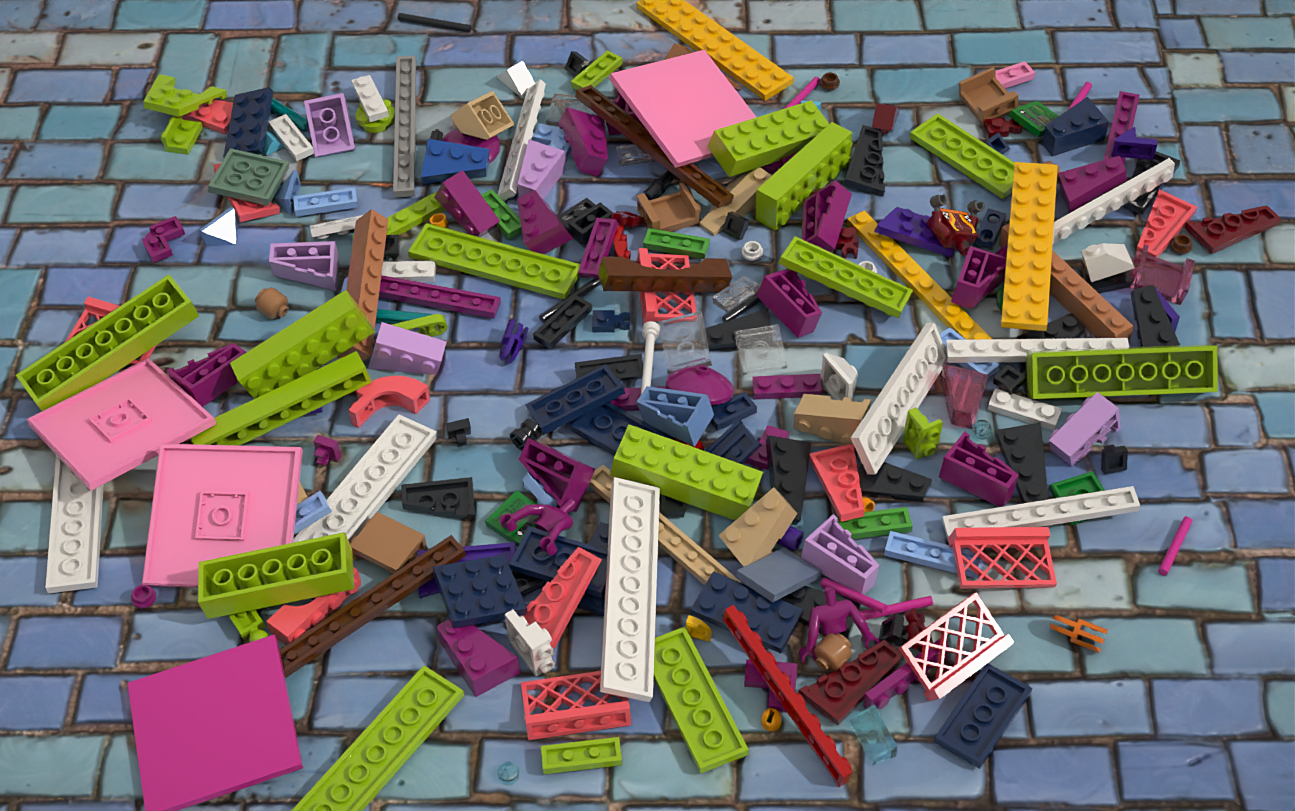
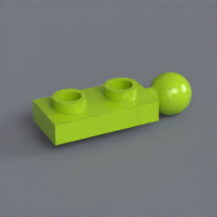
(249, 625)

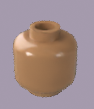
(271, 303)
(832, 652)

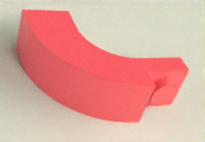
(388, 391)

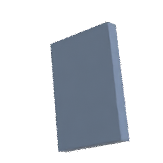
(778, 574)

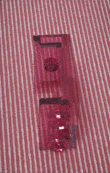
(1168, 278)

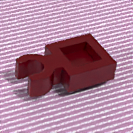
(1002, 126)
(627, 218)
(848, 242)
(915, 625)

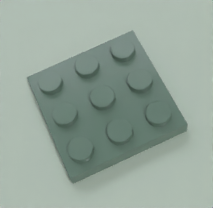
(248, 177)

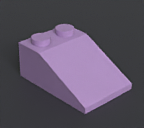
(329, 125)

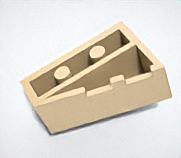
(830, 418)
(759, 528)

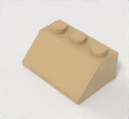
(482, 117)

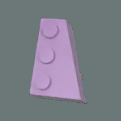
(540, 168)
(306, 262)
(406, 351)
(1084, 429)
(839, 557)

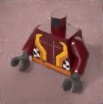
(954, 227)

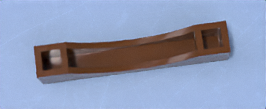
(626, 275)

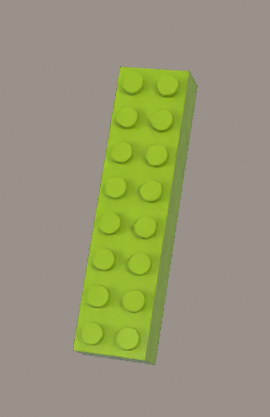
(109, 344)
(1122, 371)

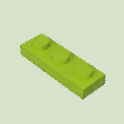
(597, 71)
(581, 755)

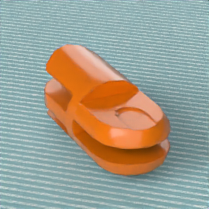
(1077, 631)

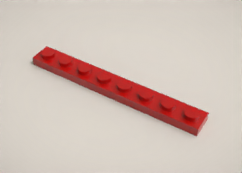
(791, 701)

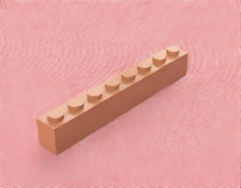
(366, 272)
(1081, 299)

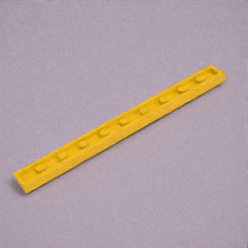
(916, 278)

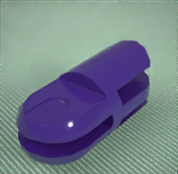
(512, 341)

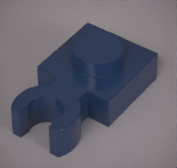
(607, 321)

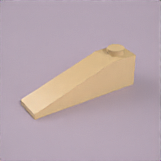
(743, 202)

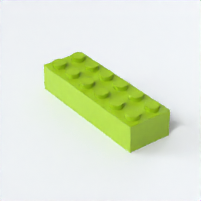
(766, 138)
(808, 169)
(303, 345)
(686, 473)
(275, 575)

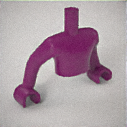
(551, 520)
(833, 620)

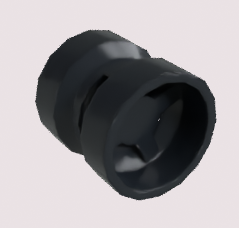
(528, 429)

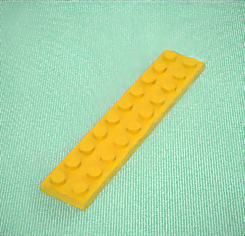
(723, 47)
(1029, 247)

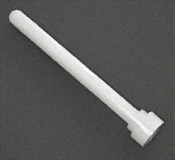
(650, 332)

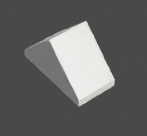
(517, 79)

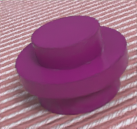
(143, 596)

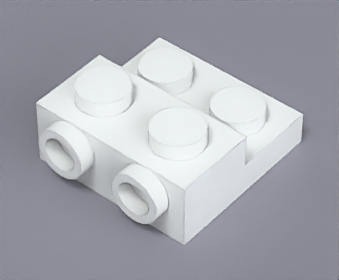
(530, 643)

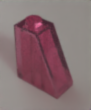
(963, 394)

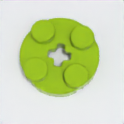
(378, 125)

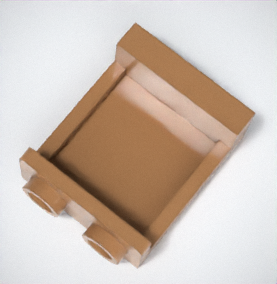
(987, 96)
(670, 211)
(387, 543)

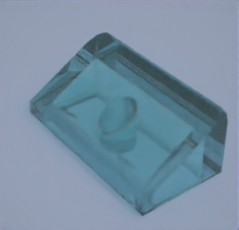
(874, 735)

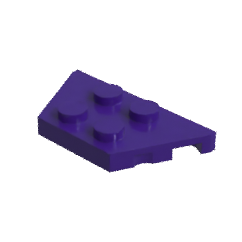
(912, 229)

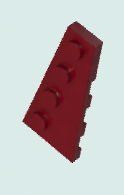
(1232, 228)
(845, 688)

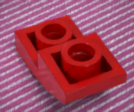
(620, 243)

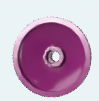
(492, 144)
(703, 381)

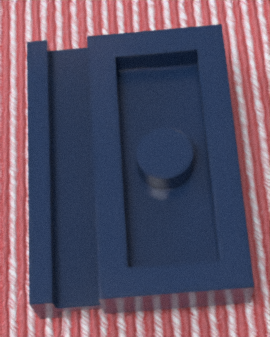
(735, 443)

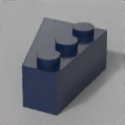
(1075, 128)

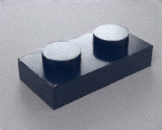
(733, 410)

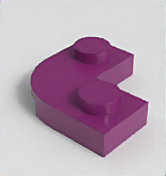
(156, 240)

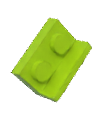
(180, 135)
(920, 435)

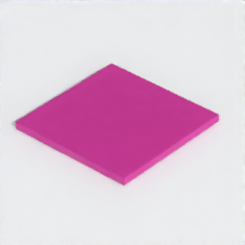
(213, 726)

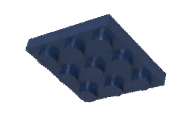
(478, 590)

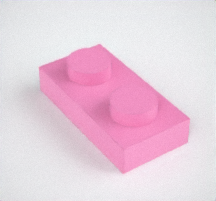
(1015, 74)

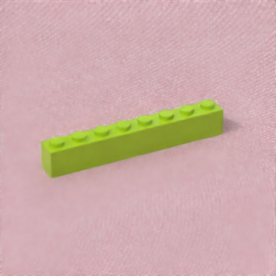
(287, 403)

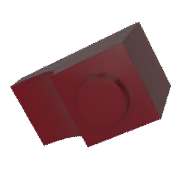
(885, 117)

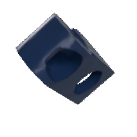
(990, 229)

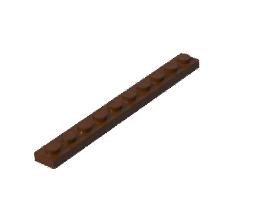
(639, 135)
(368, 605)

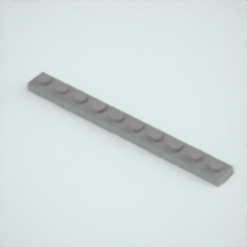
(405, 127)

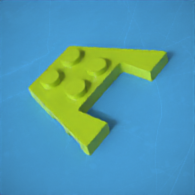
(177, 102)

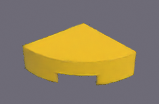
(698, 629)

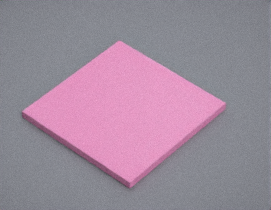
(682, 103)
(120, 423)
(217, 506)

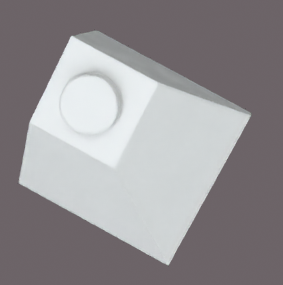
(1106, 260)
(838, 377)

